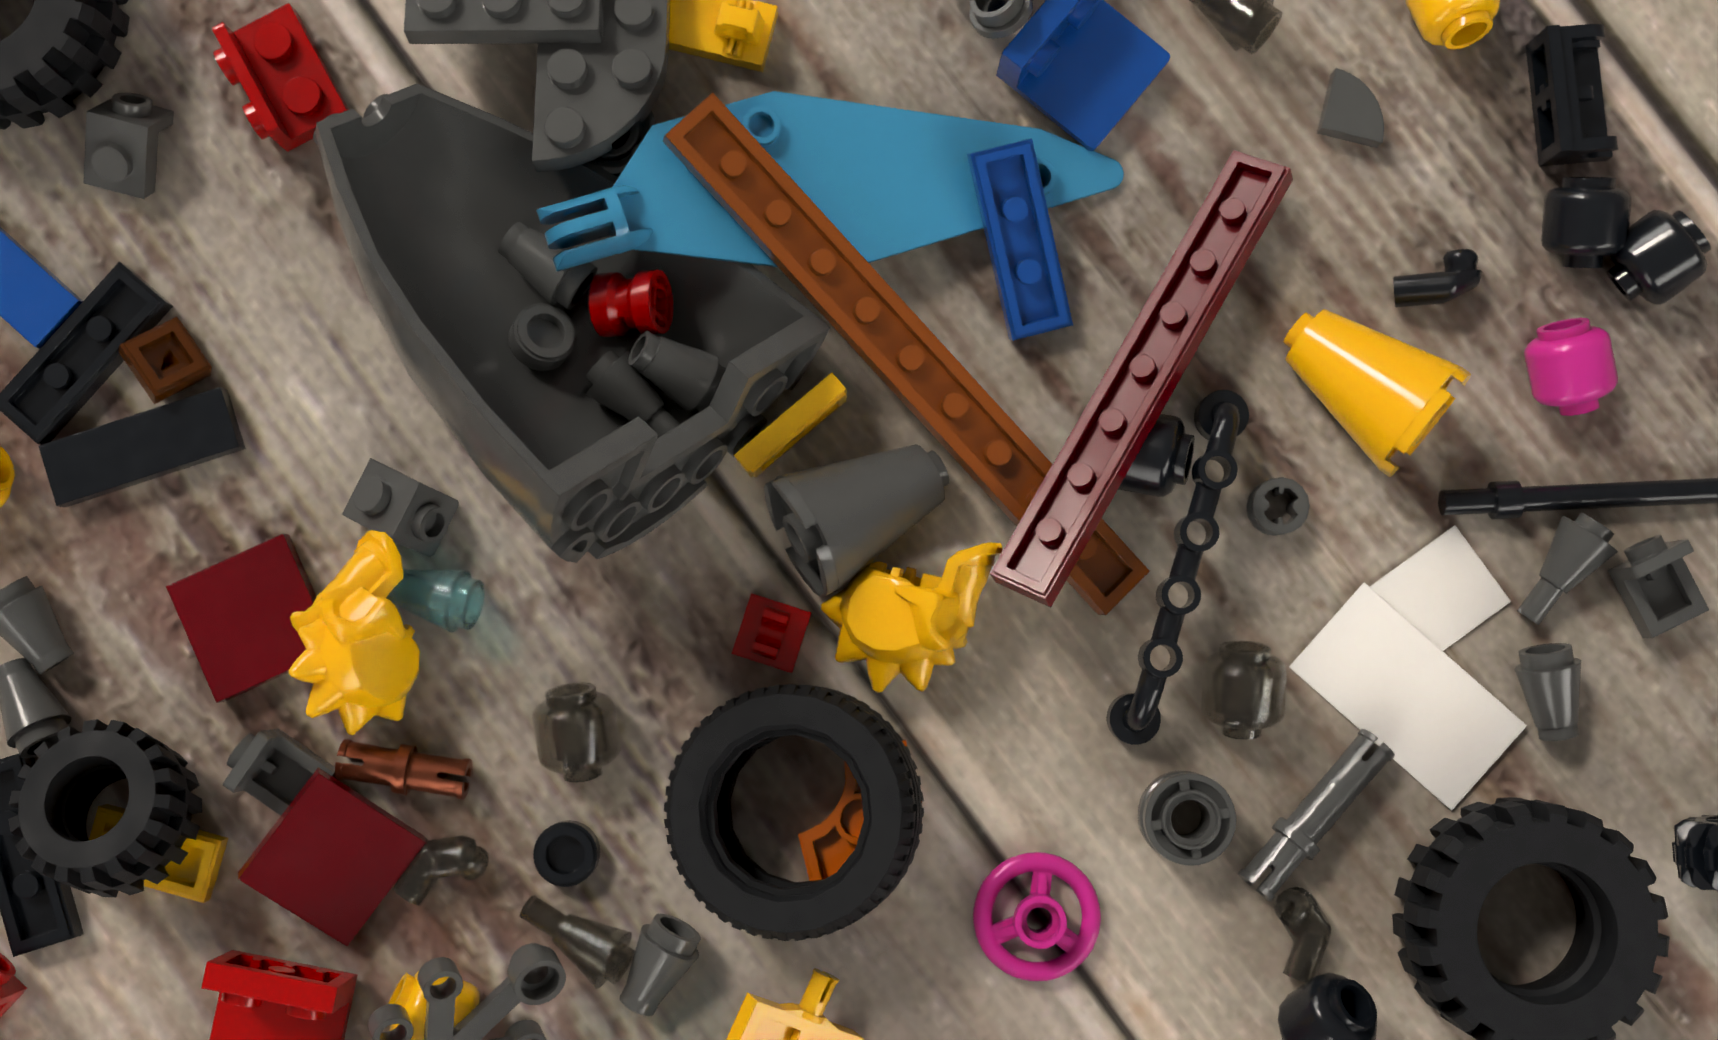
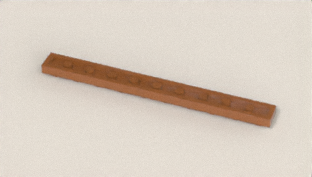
(885, 333)

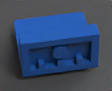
(1081, 66)

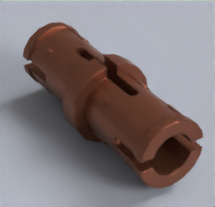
(403, 769)

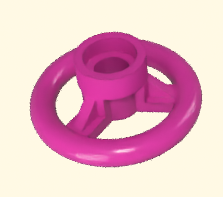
(991, 935)

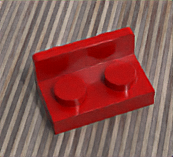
(280, 76)

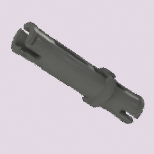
(1316, 815)

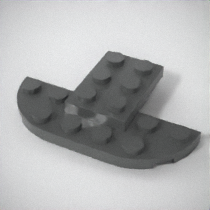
(594, 69)

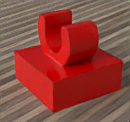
(771, 633)

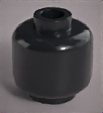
(1586, 220)
(1659, 257)
(1162, 460)
(1328, 1010)

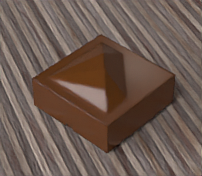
(165, 360)

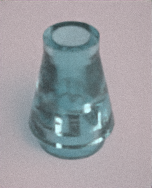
(441, 597)

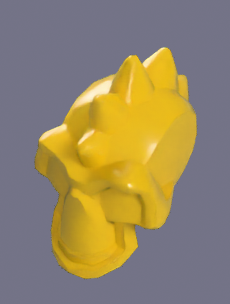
(909, 620)
(356, 640)

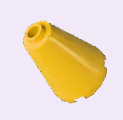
(1372, 383)

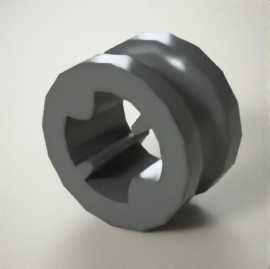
(1297, 508)

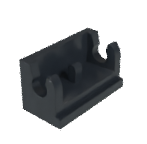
(1568, 95)

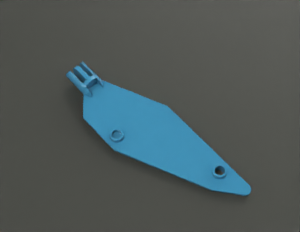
(873, 171)

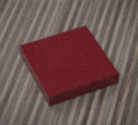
(242, 614)
(331, 857)

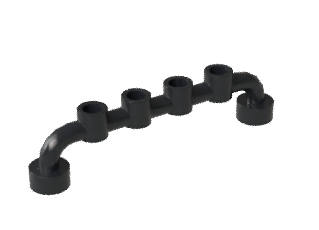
(1220, 419)

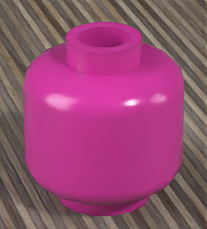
(1571, 365)

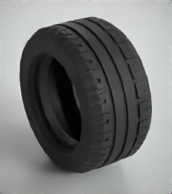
(702, 820)

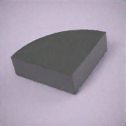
(1351, 111)

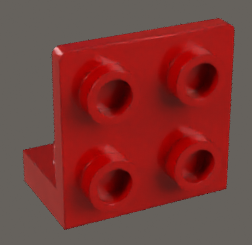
(277, 998)

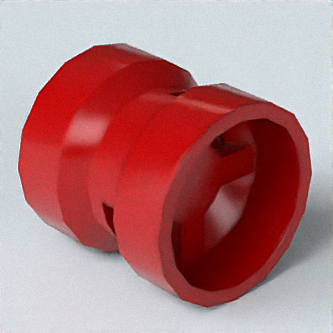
(631, 303)

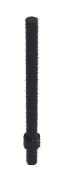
(1510, 499)

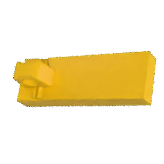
(723, 30)

